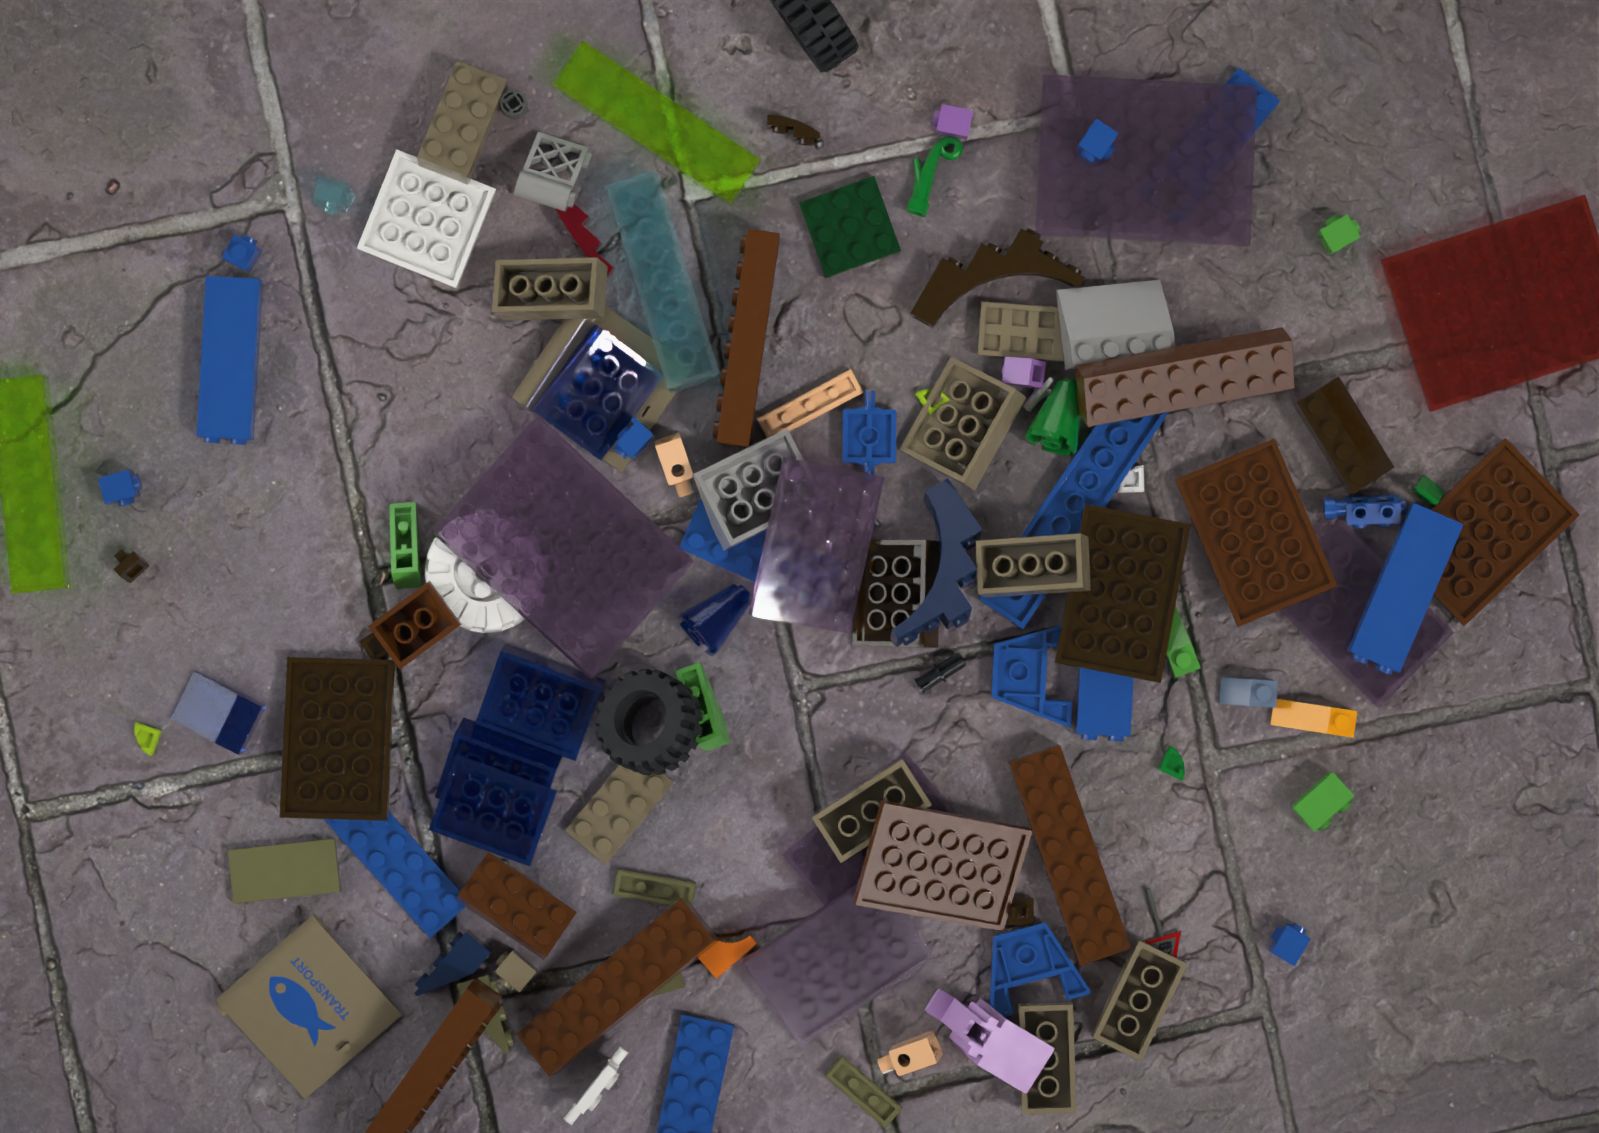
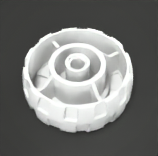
(466, 593)

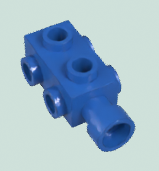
(1366, 512)

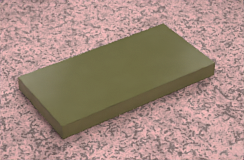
(284, 870)

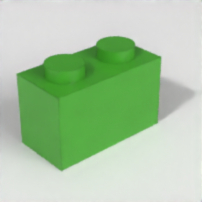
(1322, 802)

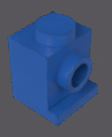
(633, 440)

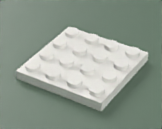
(426, 220)

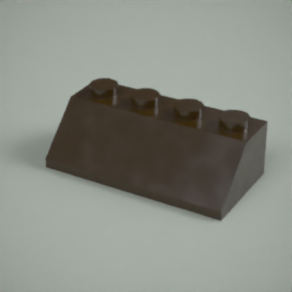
(1343, 436)

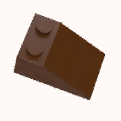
(414, 625)

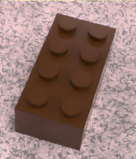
(516, 905)

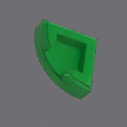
(1172, 763)

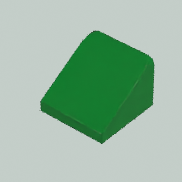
(1428, 491)

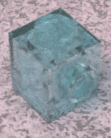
(332, 195)

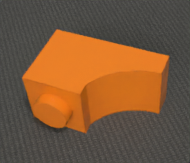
(725, 954)

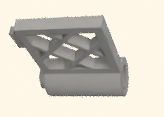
(546, 186)

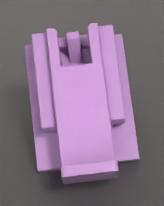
(992, 1040)

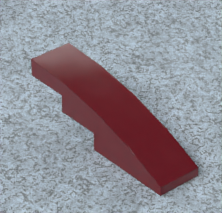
(574, 220)

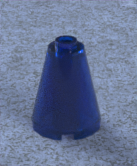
(715, 617)

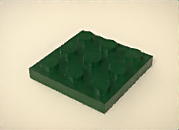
(850, 227)

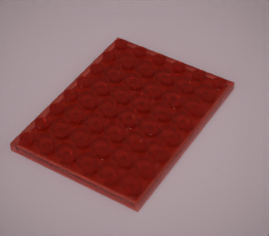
(1500, 302)

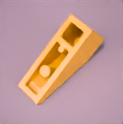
(1314, 718)

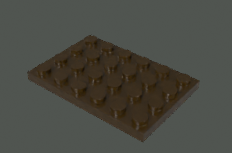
(1132, 598)
(337, 739)

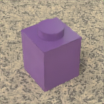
(952, 121)
(1023, 372)

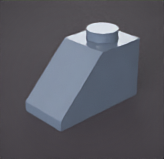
(1248, 692)

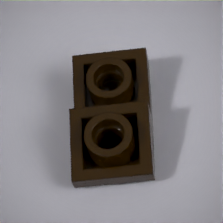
(801, 132)

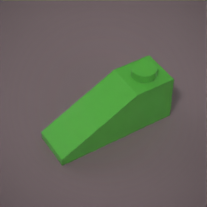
(405, 546)
(1180, 652)
(714, 727)

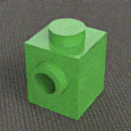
(1338, 233)

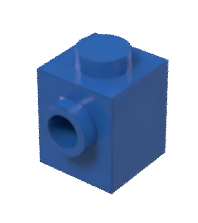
(1097, 143)
(242, 252)
(120, 487)
(1289, 942)

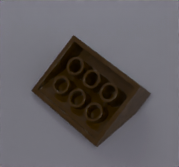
(892, 588)

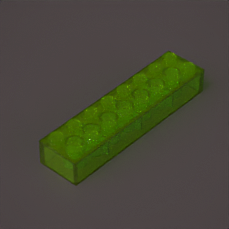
(657, 123)
(31, 487)

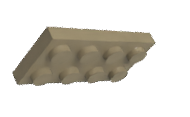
(1020, 332)
(617, 811)

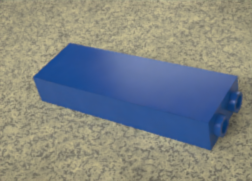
(229, 359)
(1404, 589)
(1103, 705)

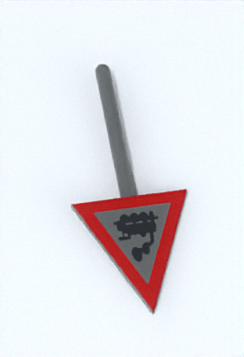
(1166, 943)

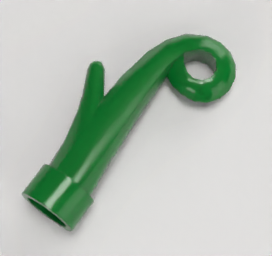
(924, 177)

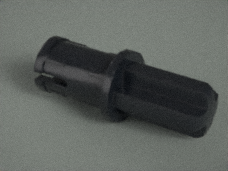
(940, 672)

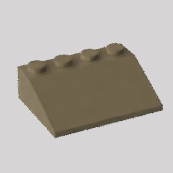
(968, 428)

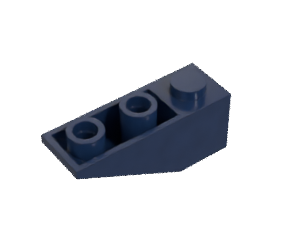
(461, 961)

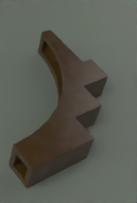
(1022, 259)

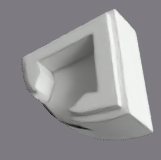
(1133, 481)

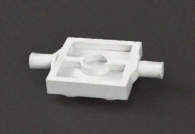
(592, 1095)

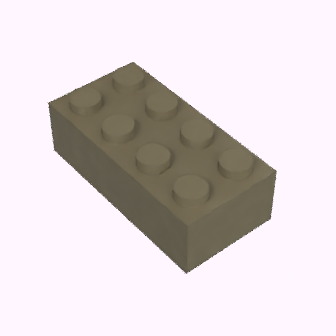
(462, 122)
(549, 289)
(1033, 565)
(851, 818)
(1138, 999)
(1056, 1085)

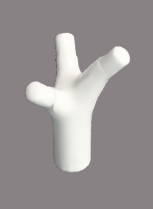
(1037, 395)

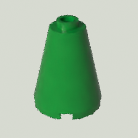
(1057, 420)

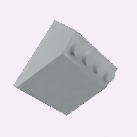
(1113, 321)
(743, 487)

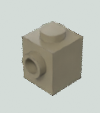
(514, 970)

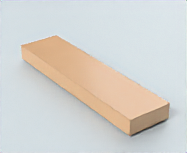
(811, 404)

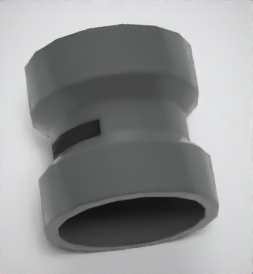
(514, 104)

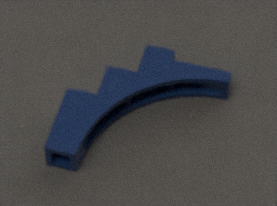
(945, 601)

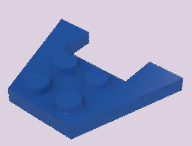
(1021, 675)
(1026, 957)

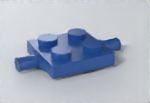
(869, 435)

